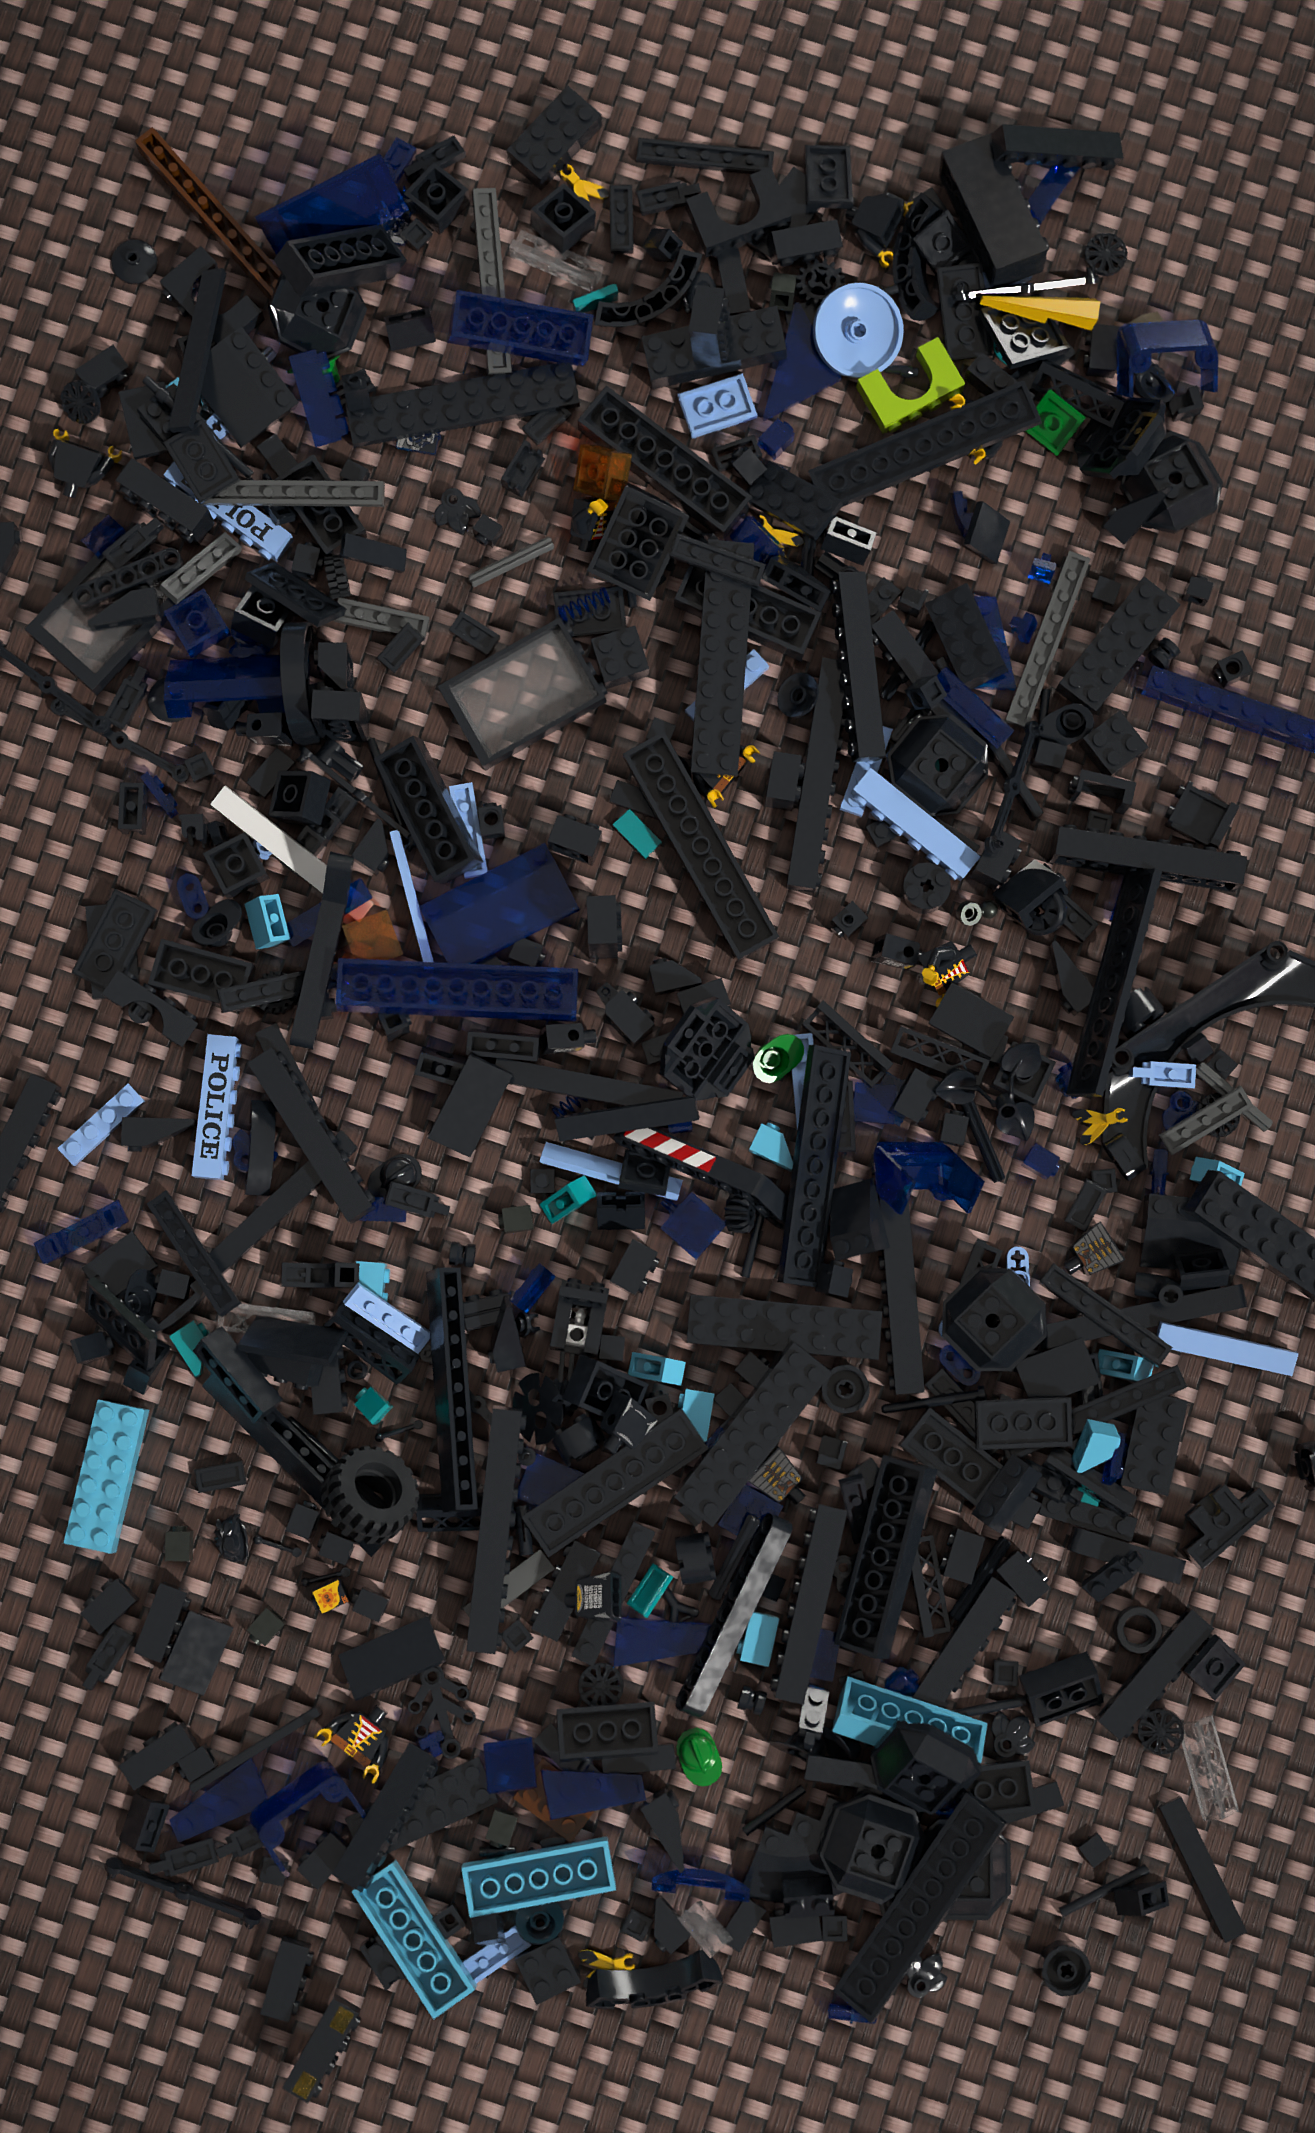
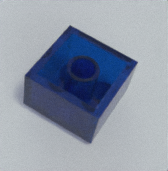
(197, 623)

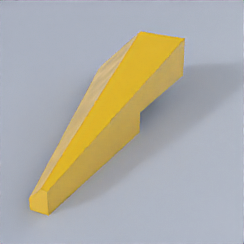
(1073, 311)

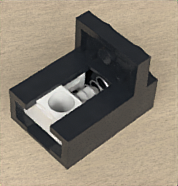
(583, 1297)

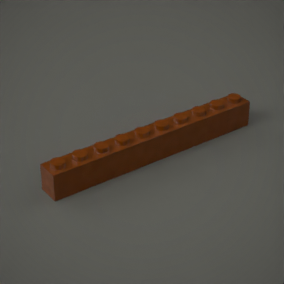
(209, 211)

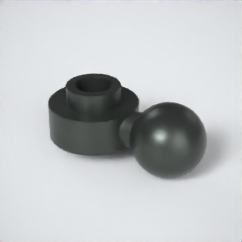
(987, 909)

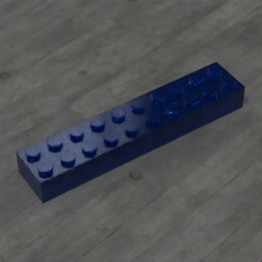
(456, 989)

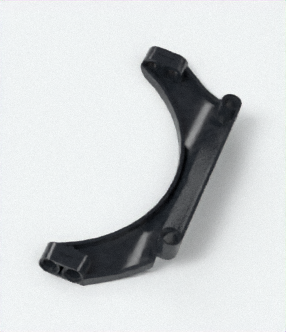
(1250, 985)

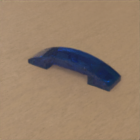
(1050, 190)
(81, 1233)
(733, 1888)

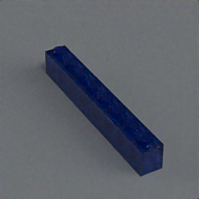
(1230, 708)

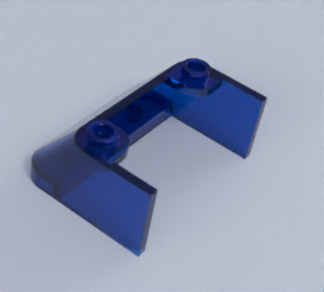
(1141, 339)
(923, 1165)
(267, 1816)

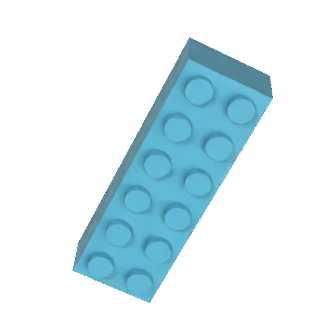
(106, 1476)
(870, 1711)
(538, 1876)
(415, 1940)

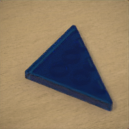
(802, 372)

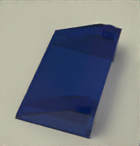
(347, 201)
(221, 681)
(499, 907)

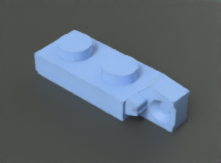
(1165, 1074)

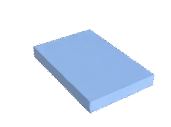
(717, 405)

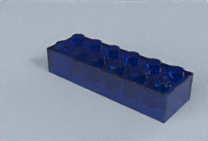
(520, 328)

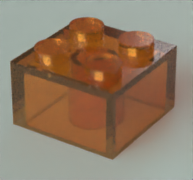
(602, 471)
(373, 937)

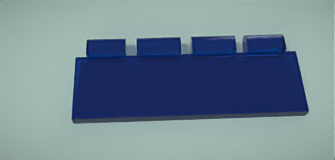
(314, 393)

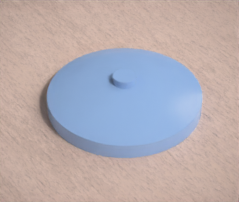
(858, 330)

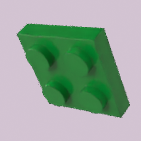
(1058, 422)

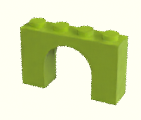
(890, 410)

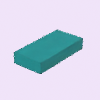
(590, 301)
(637, 834)
(650, 1590)

